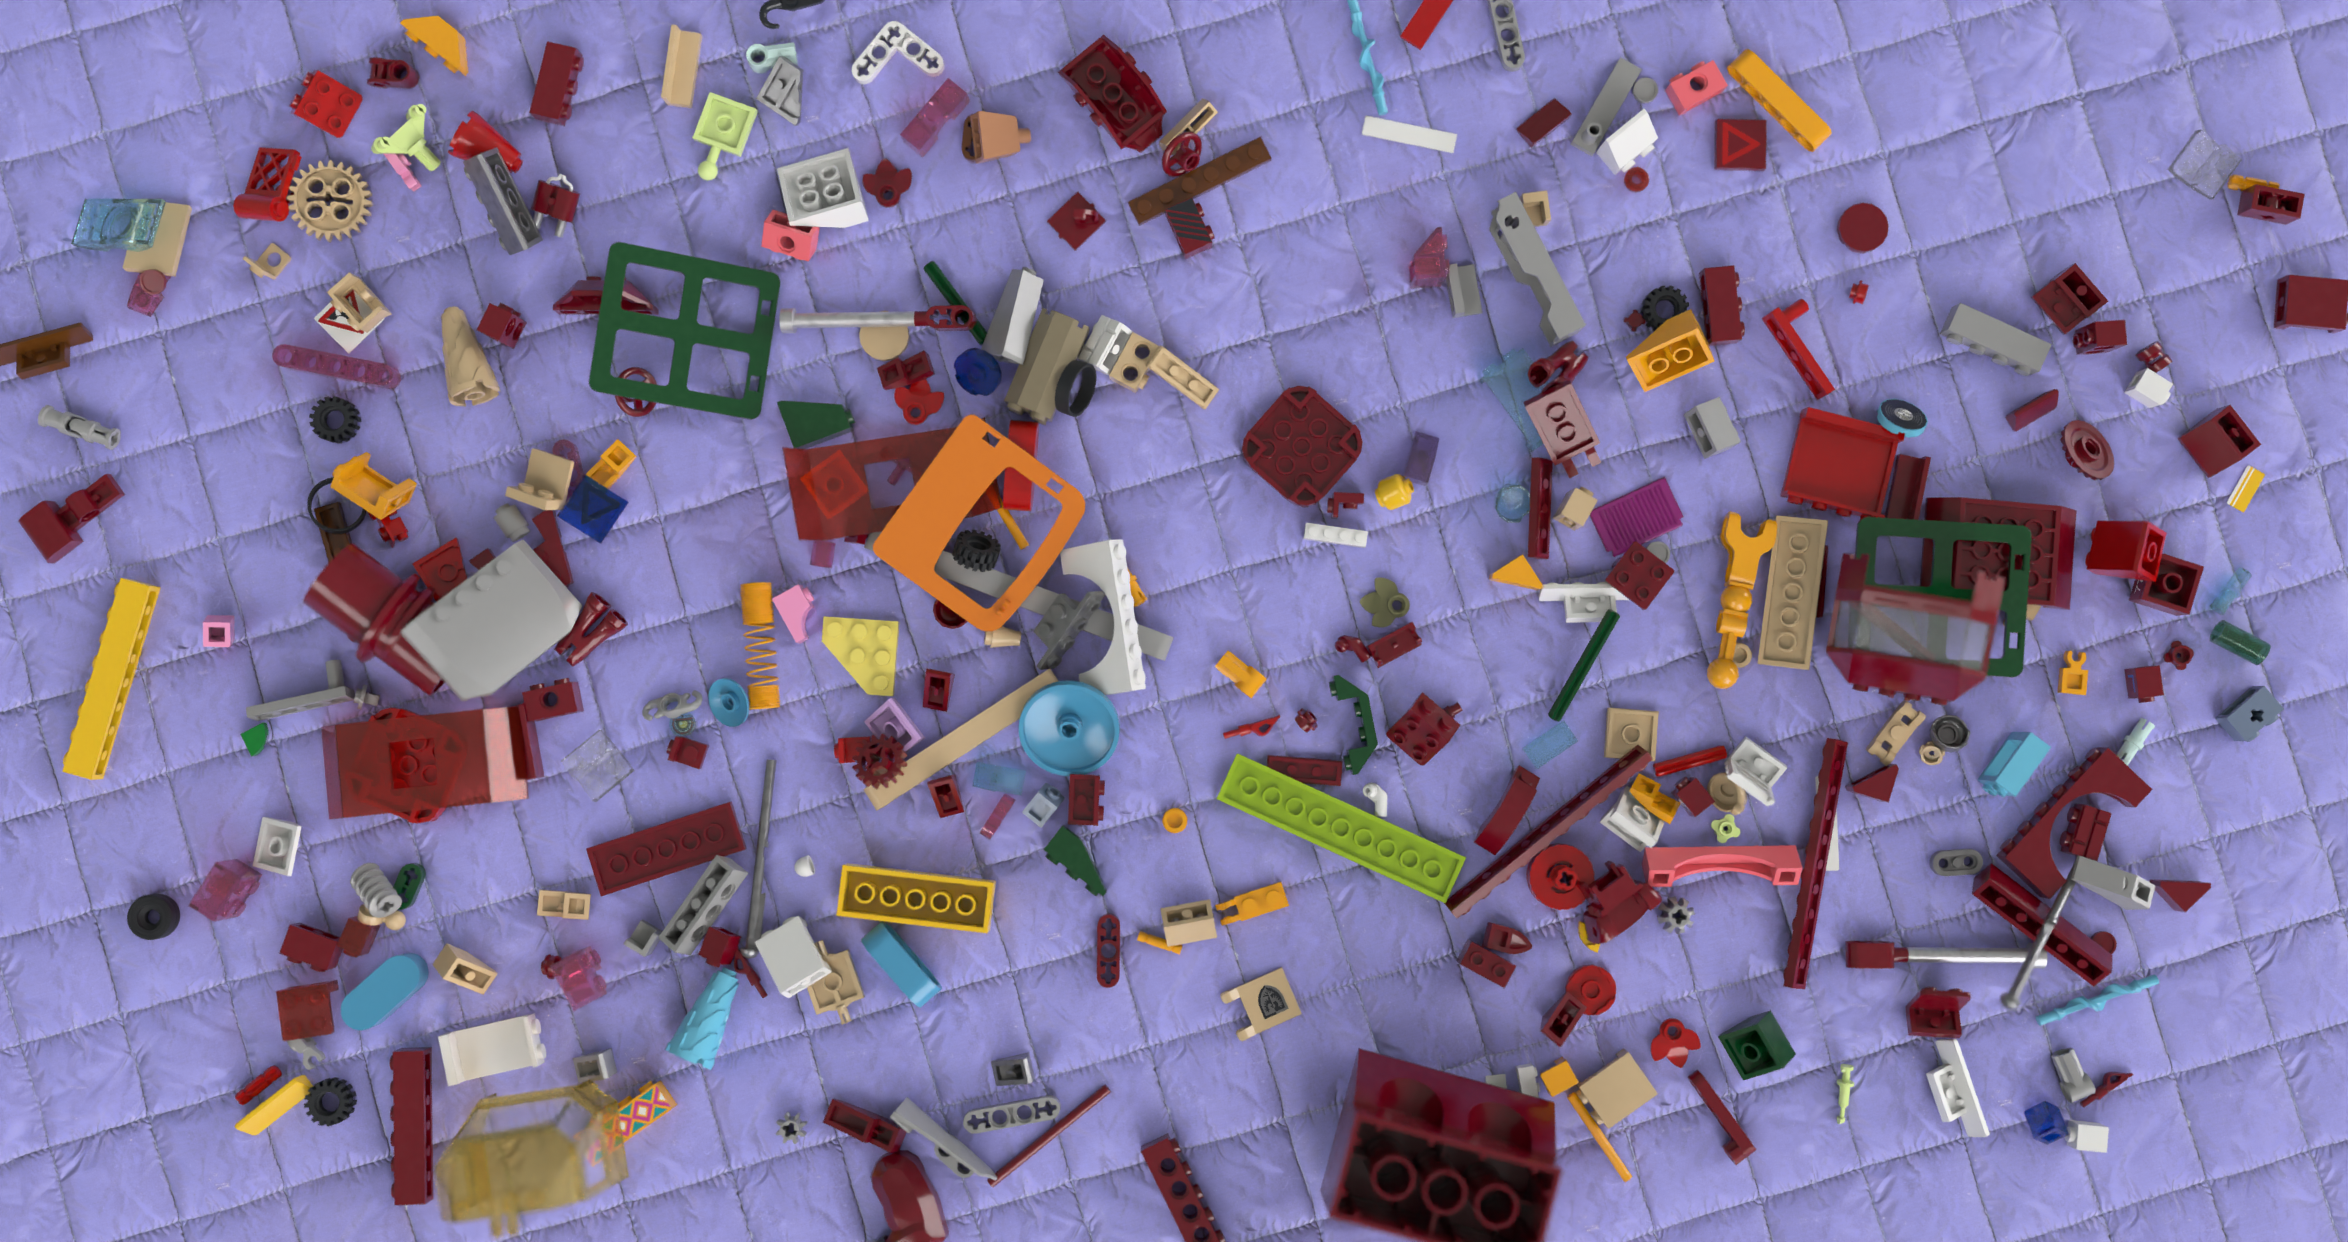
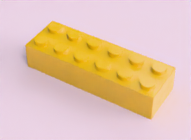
(916, 898)

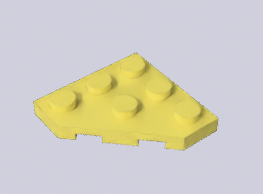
(865, 650)

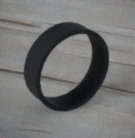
(1065, 384)
(330, 530)

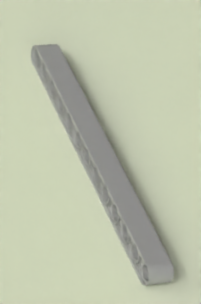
(1039, 601)

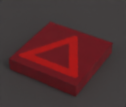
(1740, 144)

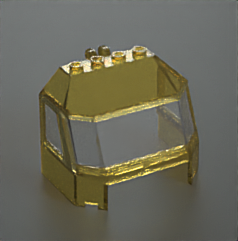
(531, 1155)

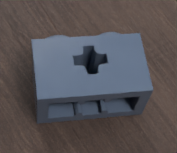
(2237, 716)

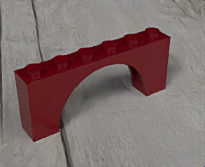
(2029, 850)

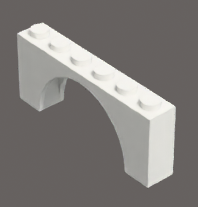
(1107, 567)

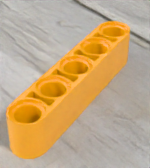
(1779, 100)

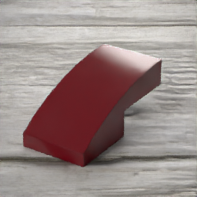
(903, 373)

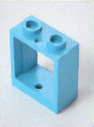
(2013, 764)

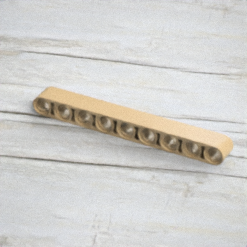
(959, 742)

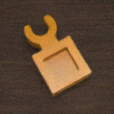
(2073, 679)

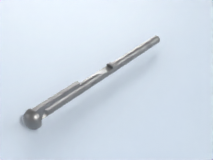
(757, 898)
(2010, 1000)

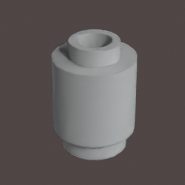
(511, 522)

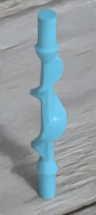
(1365, 58)
(2097, 1002)

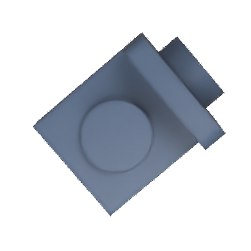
(1043, 804)

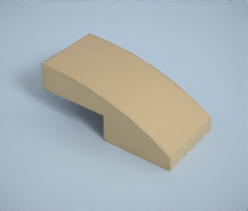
(563, 904)

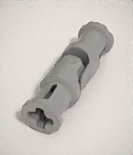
(79, 427)

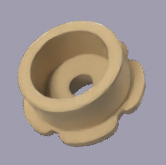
(1930, 759)

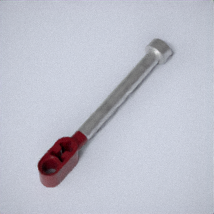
(791, 320)
(1884, 954)

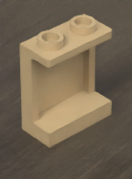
(1616, 1090)

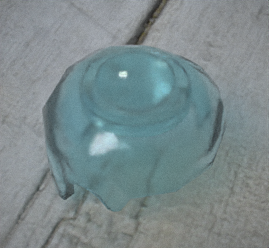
(1512, 502)

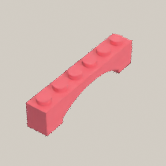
(1774, 863)

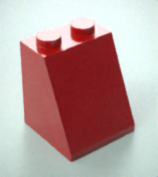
(2126, 549)

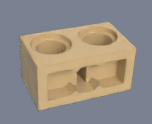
(1129, 360)

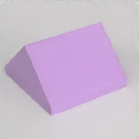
(895, 722)

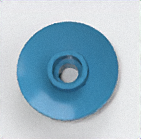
(728, 702)

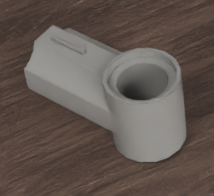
(2074, 1081)

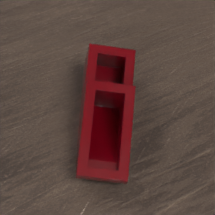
(865, 1125)

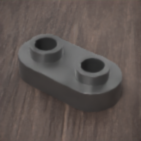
(1955, 862)

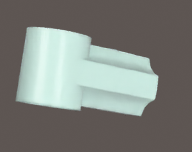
(771, 55)

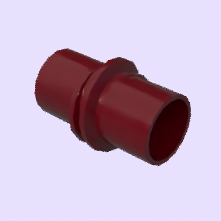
(372, 610)

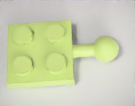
(723, 127)

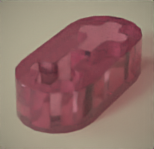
(997, 816)

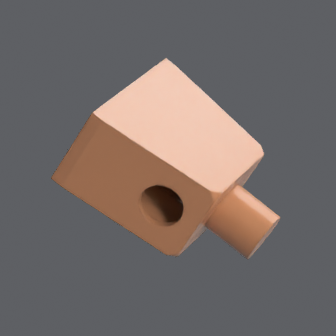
(996, 136)

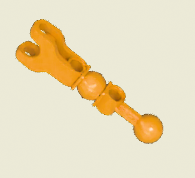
(1736, 597)

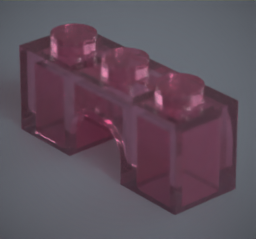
(943, 105)

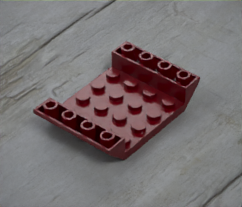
(2050, 553)

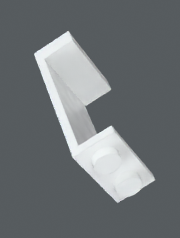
(492, 1048)

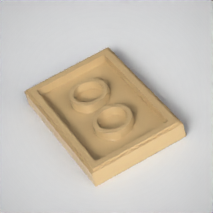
(167, 243)

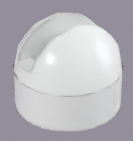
(804, 866)

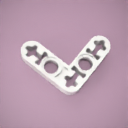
(898, 44)

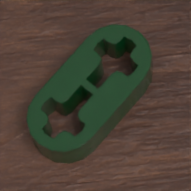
(415, 884)

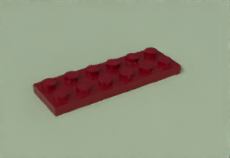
(666, 848)

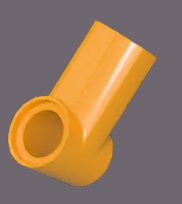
(1244, 676)

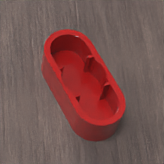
(1018, 489)

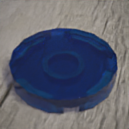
(977, 372)

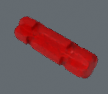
(258, 1085)

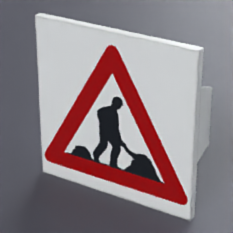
(337, 326)

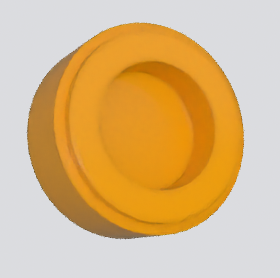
(1174, 820)

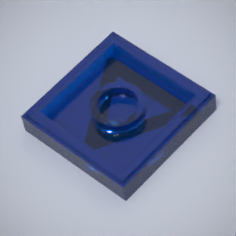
(592, 508)

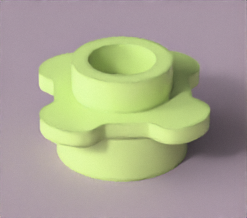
(1719, 824)

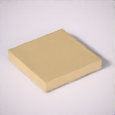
(1628, 729)

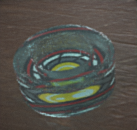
(683, 725)

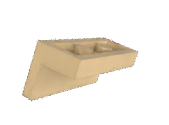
(681, 67)

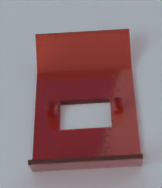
(832, 489)
(475, 757)

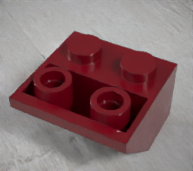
(2219, 440)

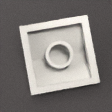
(277, 845)

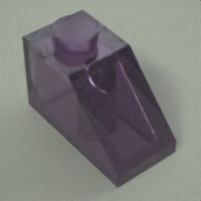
(1421, 458)

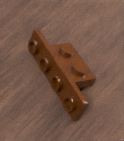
(44, 351)

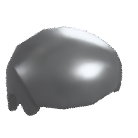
(1949, 733)

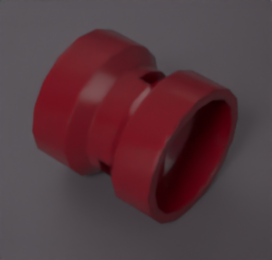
(2151, 352)

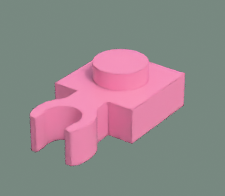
(401, 165)

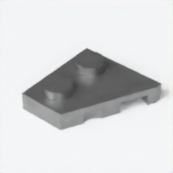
(784, 90)

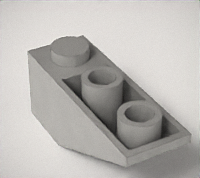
(2113, 884)

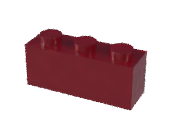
(556, 83)
(1721, 305)

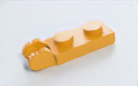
(1255, 903)

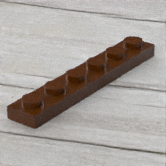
(1200, 180)

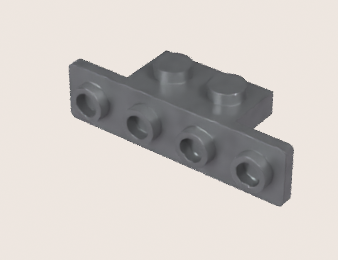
(1063, 624)

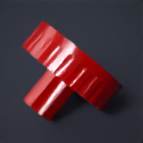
(1567, 894)

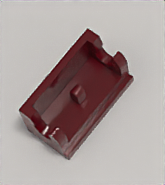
(1394, 645)

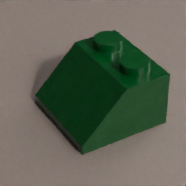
(1757, 1046)

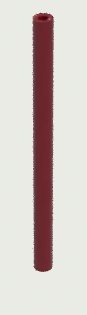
(1050, 1135)

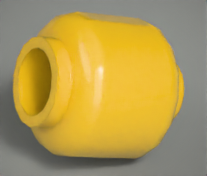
(1394, 491)

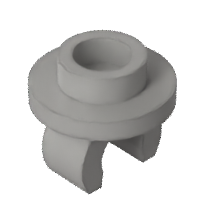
(363, 697)

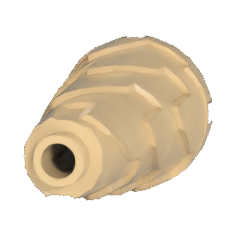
(466, 365)

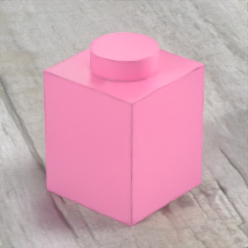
(218, 631)

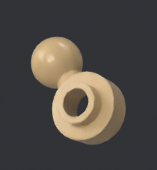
(393, 922)

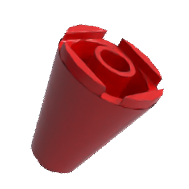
(478, 137)

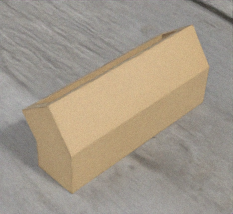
(1184, 123)

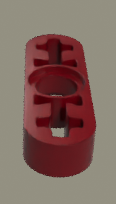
(1102, 969)

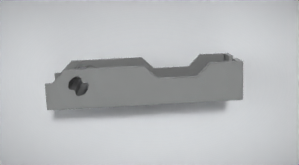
(1534, 267)

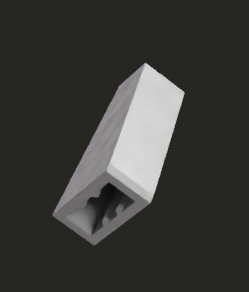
(1014, 317)

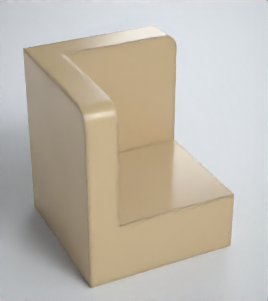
(1537, 207)

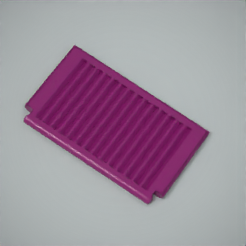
(1637, 517)

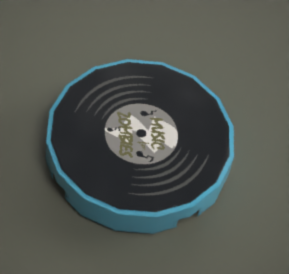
(1902, 417)

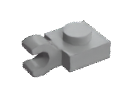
(308, 1048)

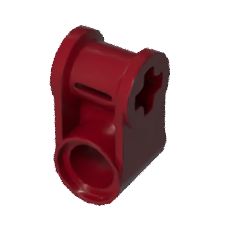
(387, 74)

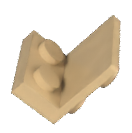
(545, 481)

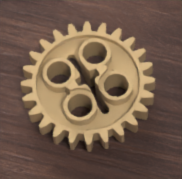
(331, 179)

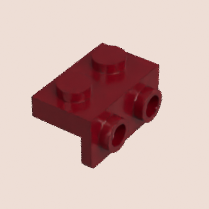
(1084, 799)

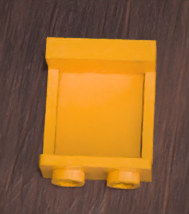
(369, 488)

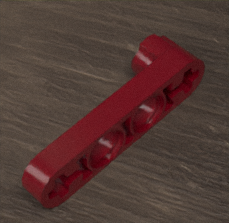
(1739, 1146)

